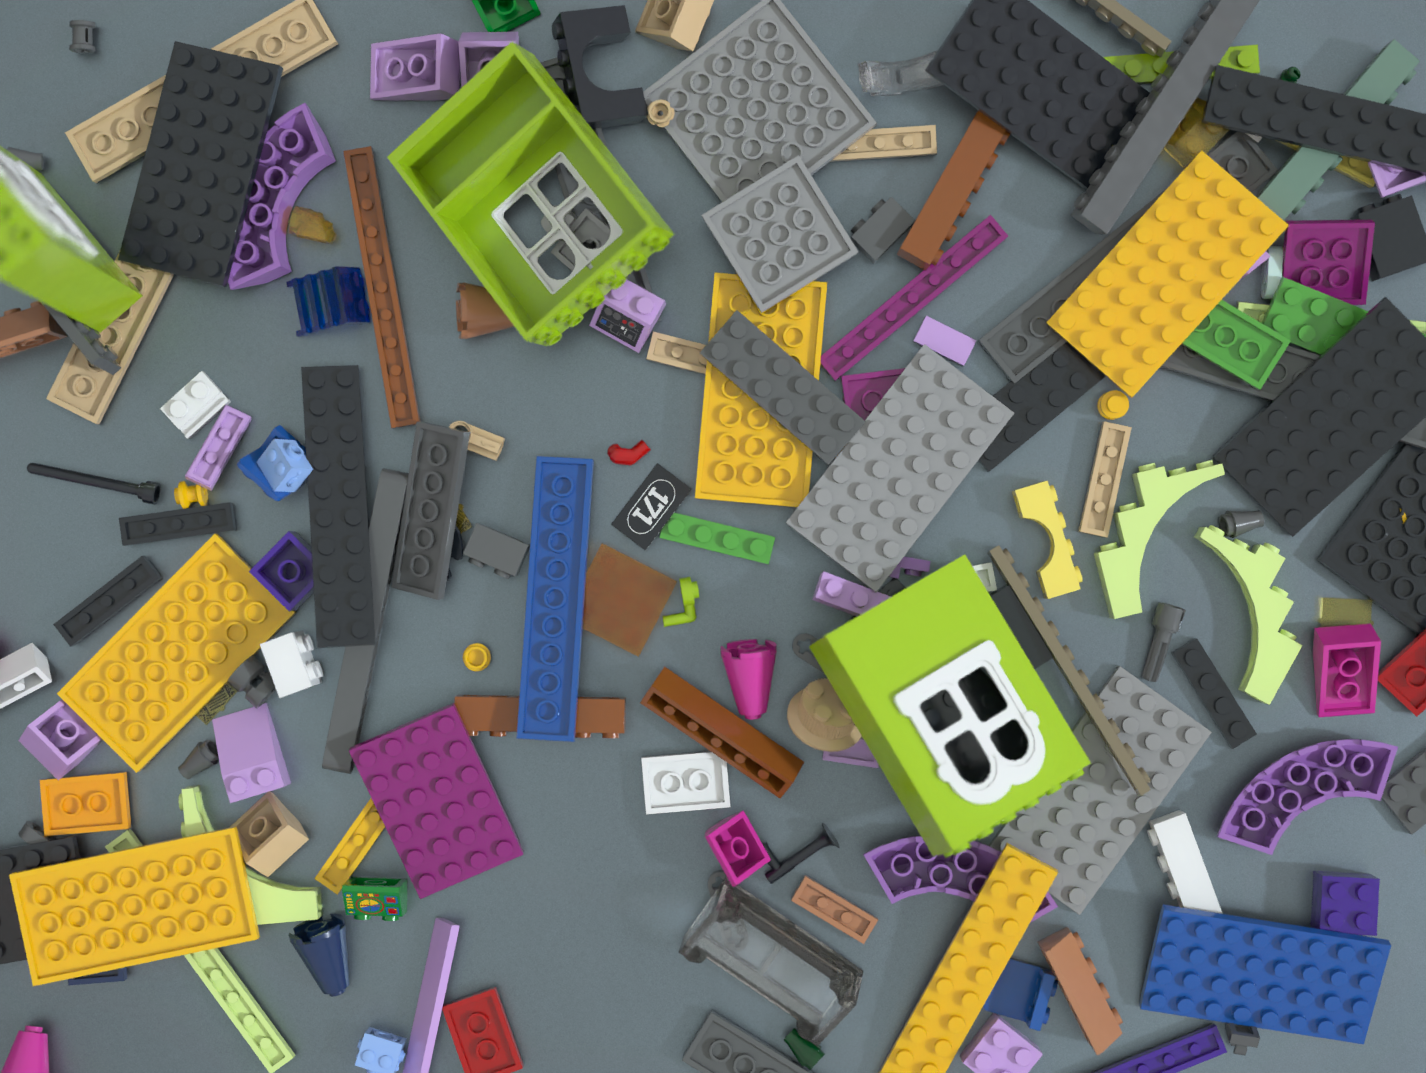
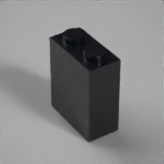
(1397, 238)

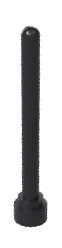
(148, 491)

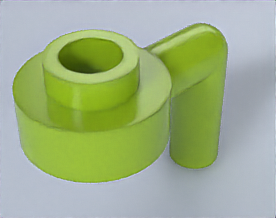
(689, 591)

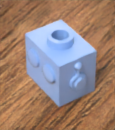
(284, 465)
(380, 1051)

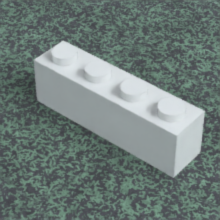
(22, 674)
(1182, 862)

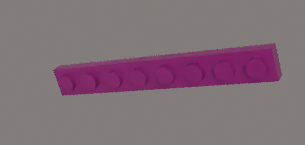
(912, 298)

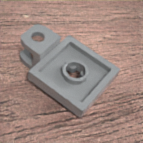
(585, 227)

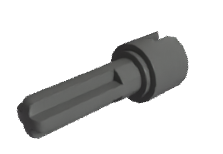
(1167, 622)

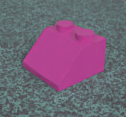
(737, 847)

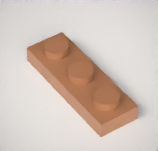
(834, 909)

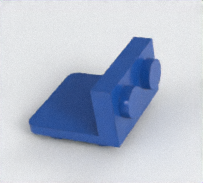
(252, 471)
(1023, 993)

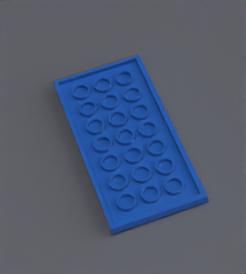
(1264, 974)

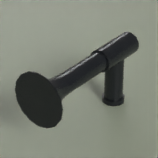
(779, 869)

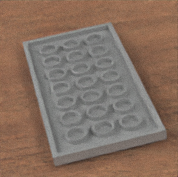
(899, 468)
(1099, 814)

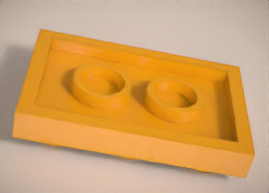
(85, 804)

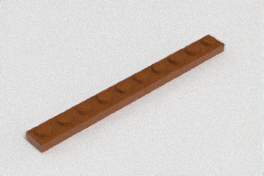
(381, 287)

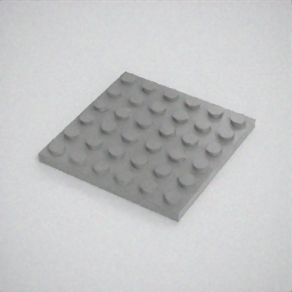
(758, 102)

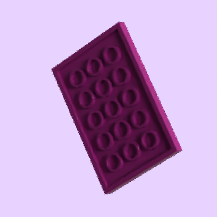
(436, 800)

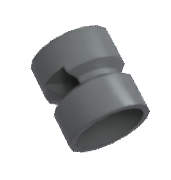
(246, 675)

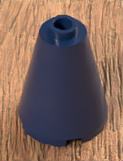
(324, 952)

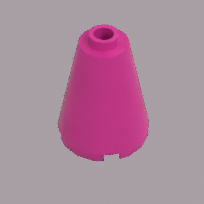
(750, 674)
(28, 1052)

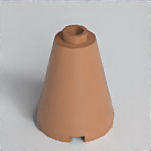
(478, 312)

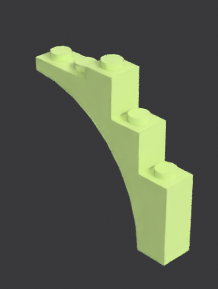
(1134, 525)
(1255, 570)
(271, 899)

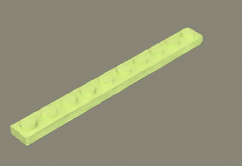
(230, 992)

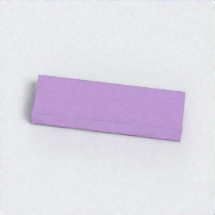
(218, 447)

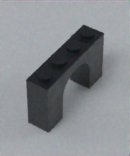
(575, 33)

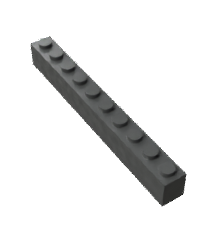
(1160, 113)

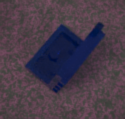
(342, 298)

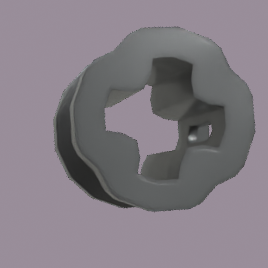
(82, 36)

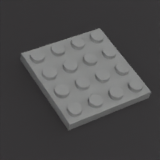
(779, 234)

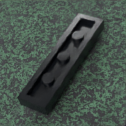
(177, 524)
(107, 601)
(1213, 693)

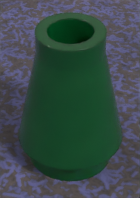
(804, 1050)

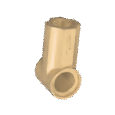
(482, 441)

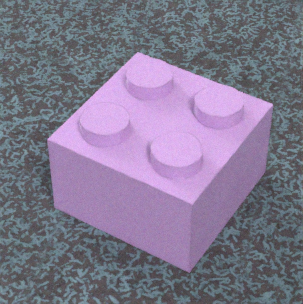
(1000, 1049)

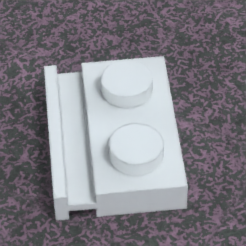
(195, 405)

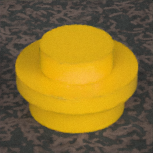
(476, 657)

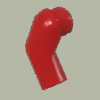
(627, 456)

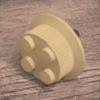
(821, 718)

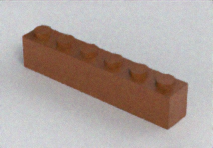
(952, 191)
(500, 715)
(722, 732)

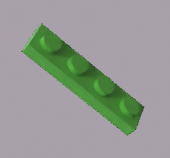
(718, 538)

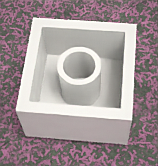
(292, 663)

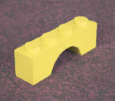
(1058, 573)

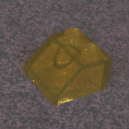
(1193, 136)

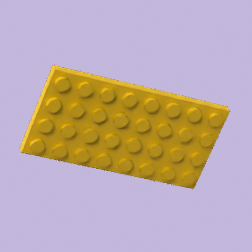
(1167, 274)
(741, 446)
(175, 653)
(134, 906)

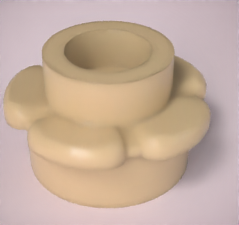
(655, 107)

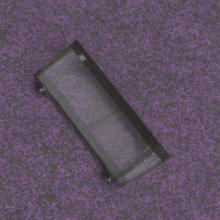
(774, 960)

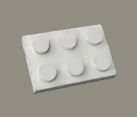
(685, 782)

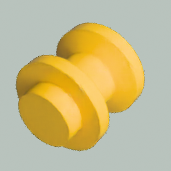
(1113, 405)
(187, 494)

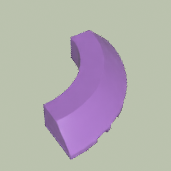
(289, 159)
(1301, 782)
(909, 869)

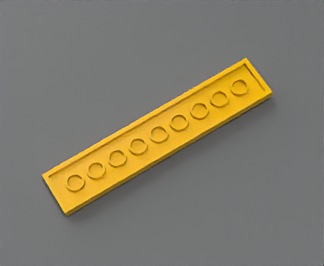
(971, 964)

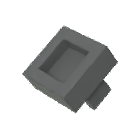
(1242, 1037)

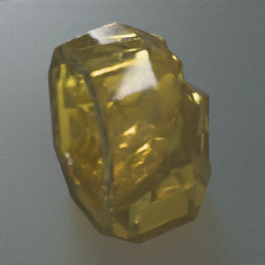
(311, 226)

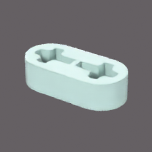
(1271, 272)

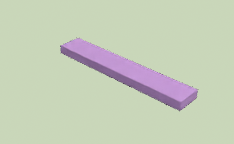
(431, 996)

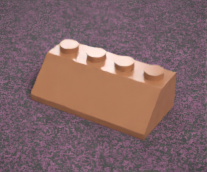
(27, 329)
(1081, 989)

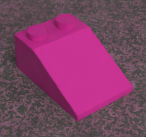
(1346, 669)

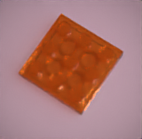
(623, 599)

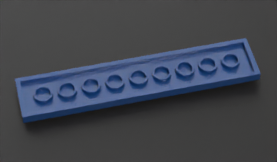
(555, 599)

